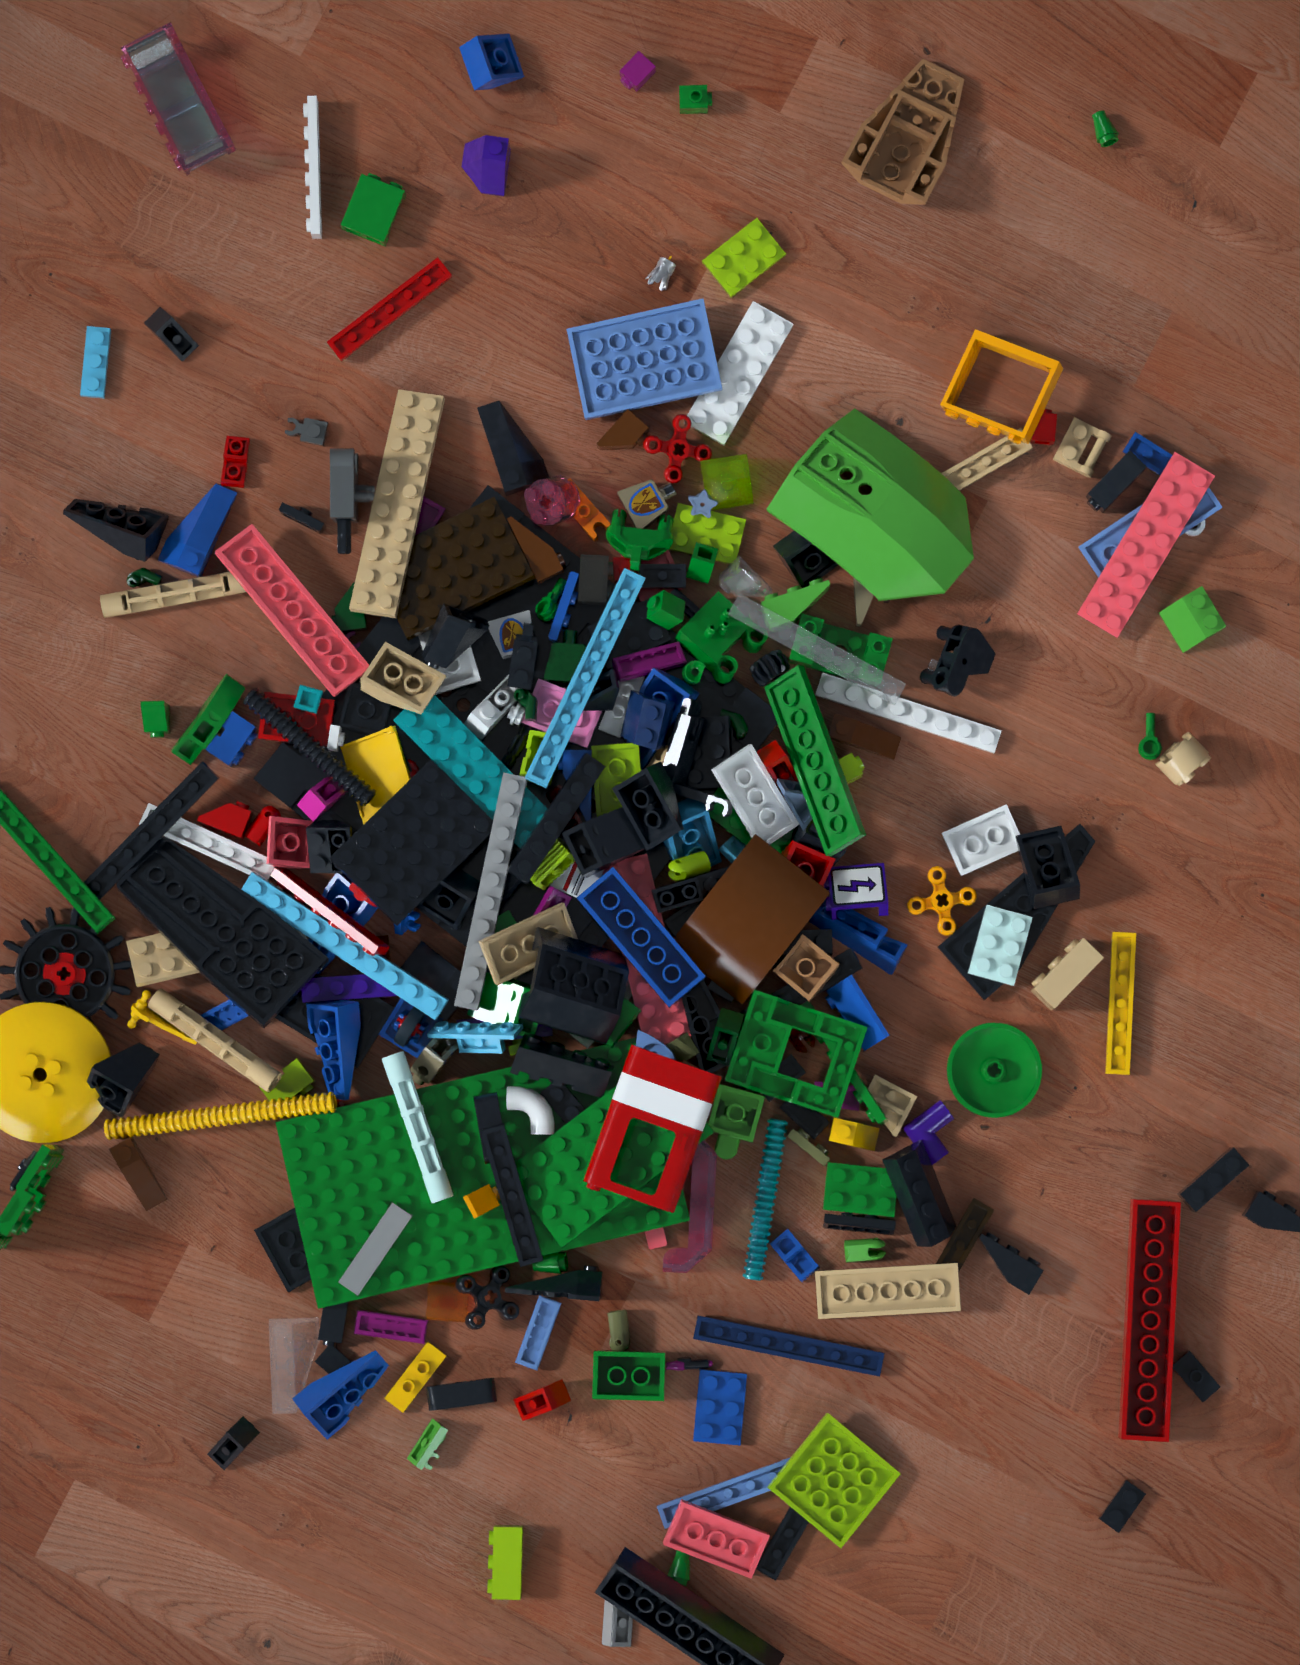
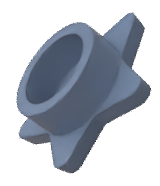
(706, 499)

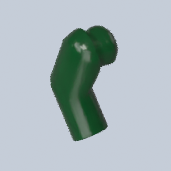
(142, 576)
(529, 701)
(737, 722)

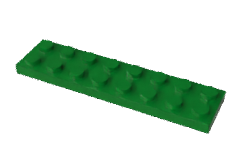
(815, 761)

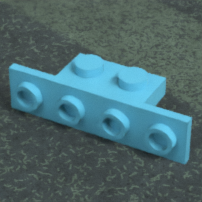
(475, 1036)

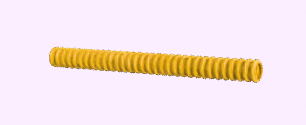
(222, 1115)

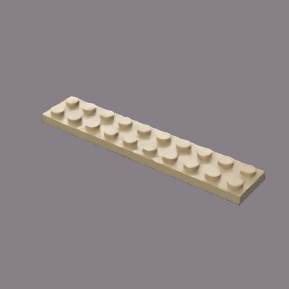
(397, 504)

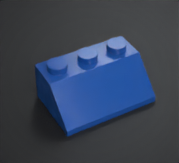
(854, 1007)

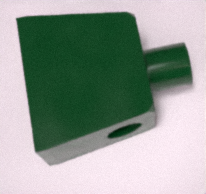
(564, 658)

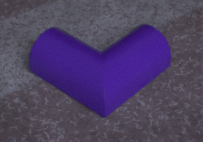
(926, 1126)

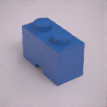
(233, 740)

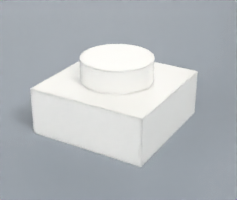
(336, 738)

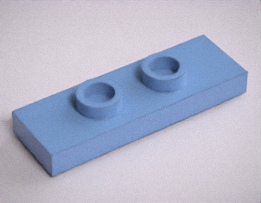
(538, 1332)

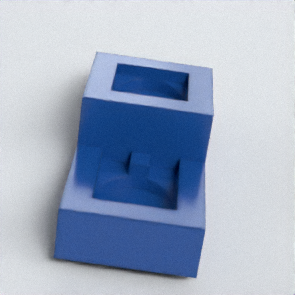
(794, 1255)

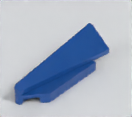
(861, 935)

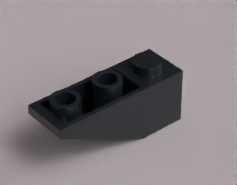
(1270, 1214)
(1015, 1269)

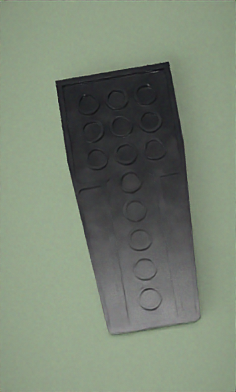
(221, 930)

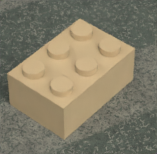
(1066, 973)

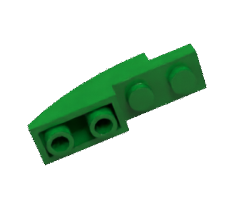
(209, 719)

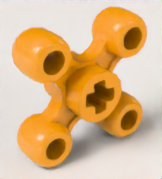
(931, 902)

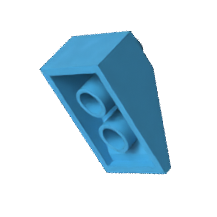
(696, 835)

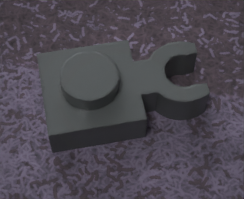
(311, 431)

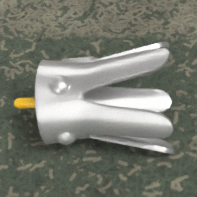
(662, 271)

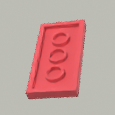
(716, 1538)

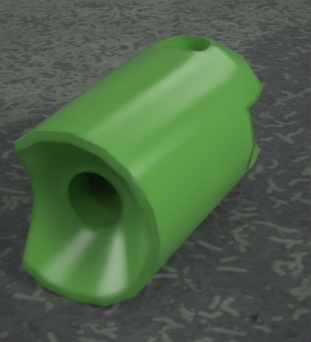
(860, 1250)

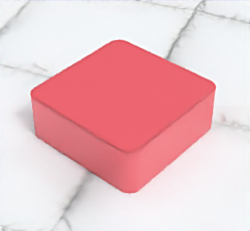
(656, 1238)

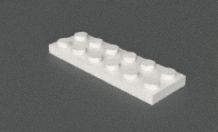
(740, 372)

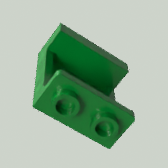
(373, 209)

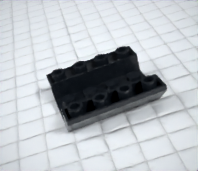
(575, 986)

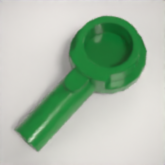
(547, 606)
(1150, 747)

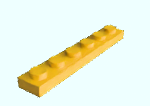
(1120, 1003)

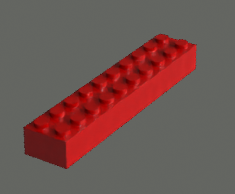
(1149, 1320)

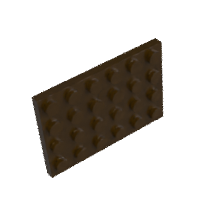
(460, 565)

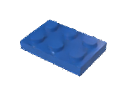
(720, 1407)

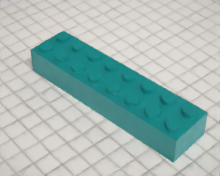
(466, 761)

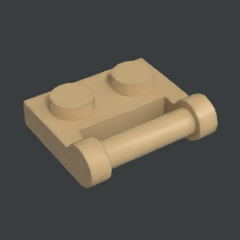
(1075, 443)

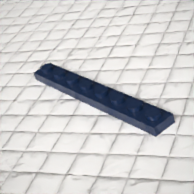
(788, 1345)

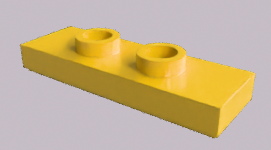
(415, 1377)

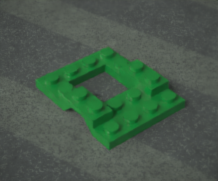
(763, 1044)
(28, 1198)

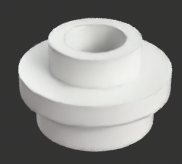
(516, 714)

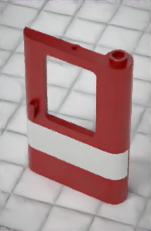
(663, 1095)

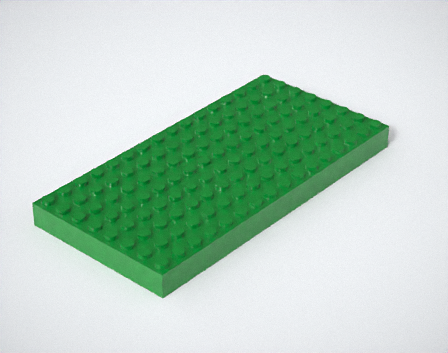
(361, 1160)

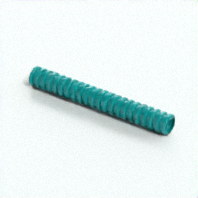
(765, 1199)

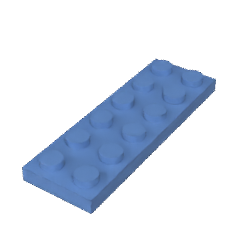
(1102, 546)

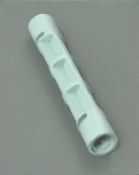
(417, 1127)

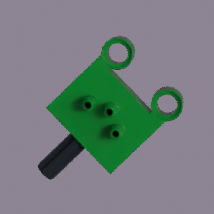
(713, 633)

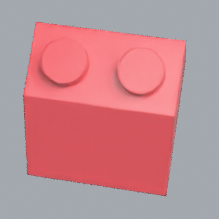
(288, 843)

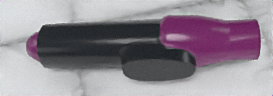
(687, 1363)

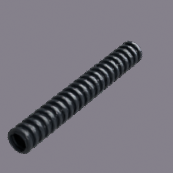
(309, 746)

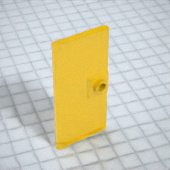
(380, 764)

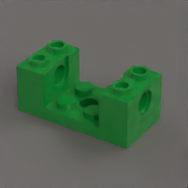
(869, 648)

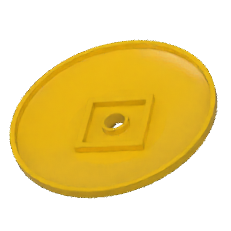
(67, 1049)

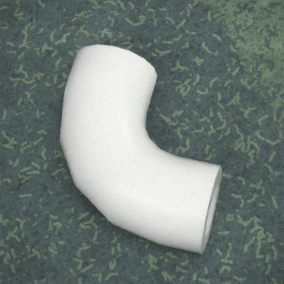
(534, 1105)

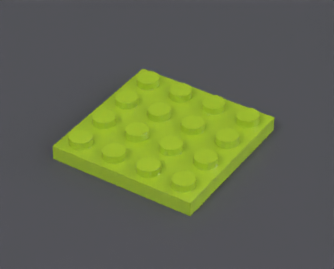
(833, 1480)

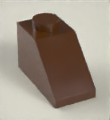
(624, 434)

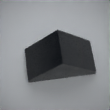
(604, 693)

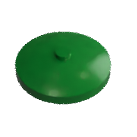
(994, 1070)

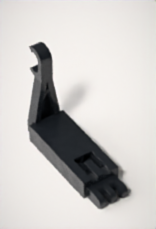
(681, 754)

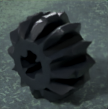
(769, 667)

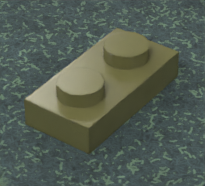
(817, 1152)

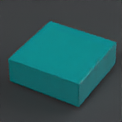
(308, 699)

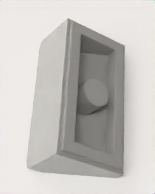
(616, 1627)

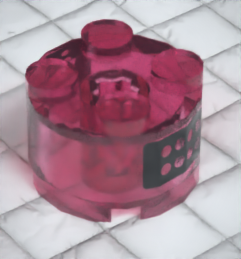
(552, 500)

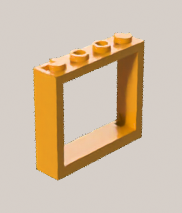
(978, 340)

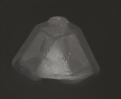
(744, 580)

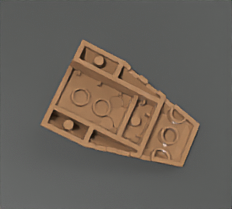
(908, 136)

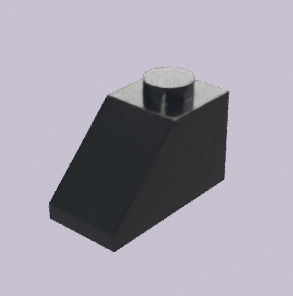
(171, 334)
(233, 1443)

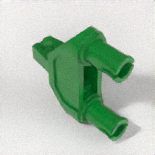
(639, 543)

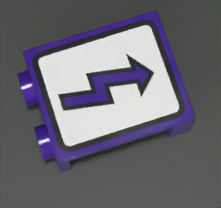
(857, 888)

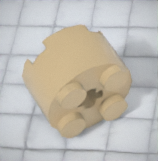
(1182, 759)

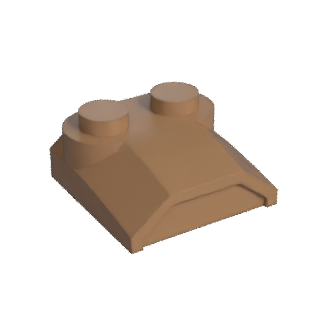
(806, 968)

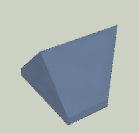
(796, 801)

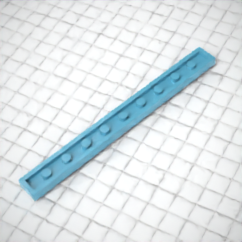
(585, 678)
(334, 940)

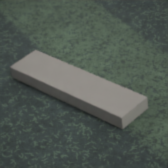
(375, 1249)

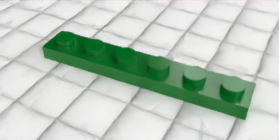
(861, 1093)

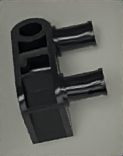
(970, 657)

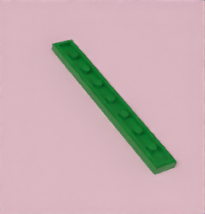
(53, 865)

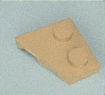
(893, 1101)

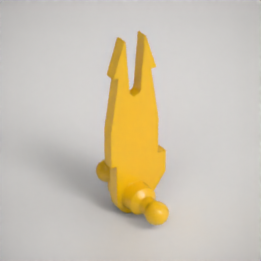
(140, 1011)

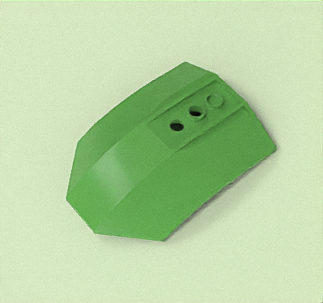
(898, 539)

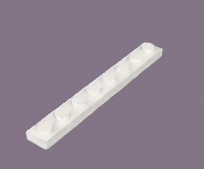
(909, 714)

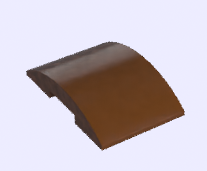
(750, 918)

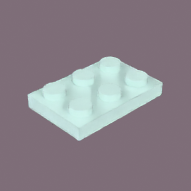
(1000, 945)

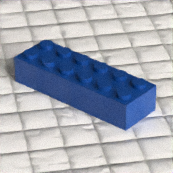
(641, 937)

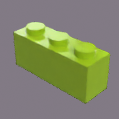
(506, 1562)

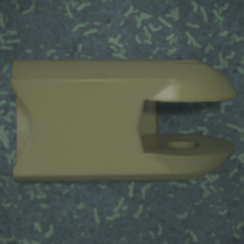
(619, 1330)

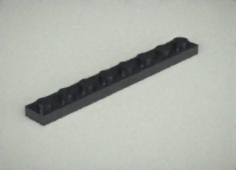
(151, 830)

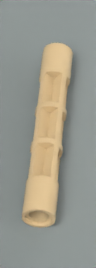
(169, 594)
(215, 1040)

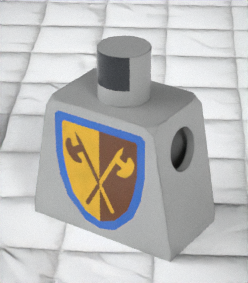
(505, 630)

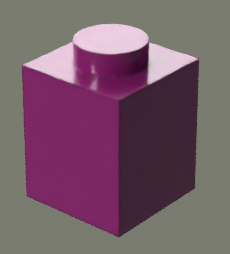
(637, 72)

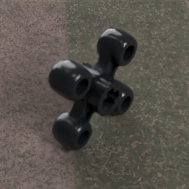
(495, 1301)

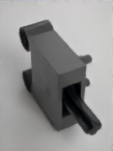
(346, 494)

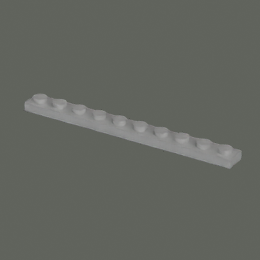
(490, 889)

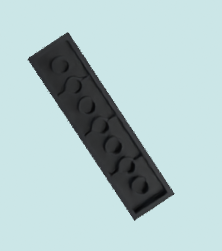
(681, 1615)

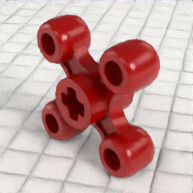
(667, 447)

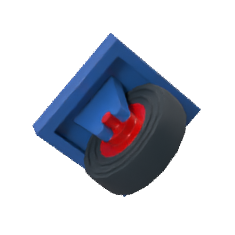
(408, 1028)

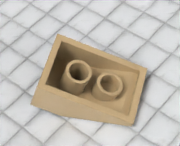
(401, 680)

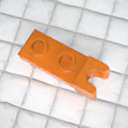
(589, 516)

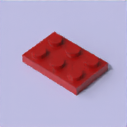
(316, 724)

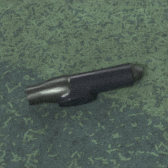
(22, 1168)

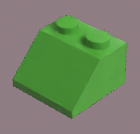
(1192, 619)

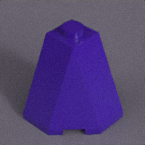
(487, 163)

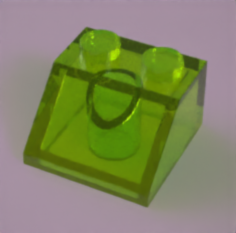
(728, 481)

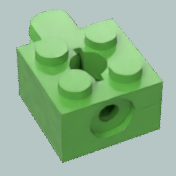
(734, 1118)

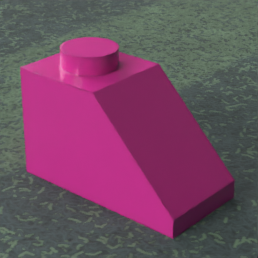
(321, 798)

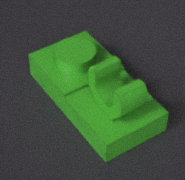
(427, 1443)

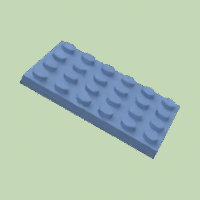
(644, 359)

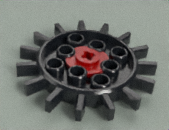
(85, 941)

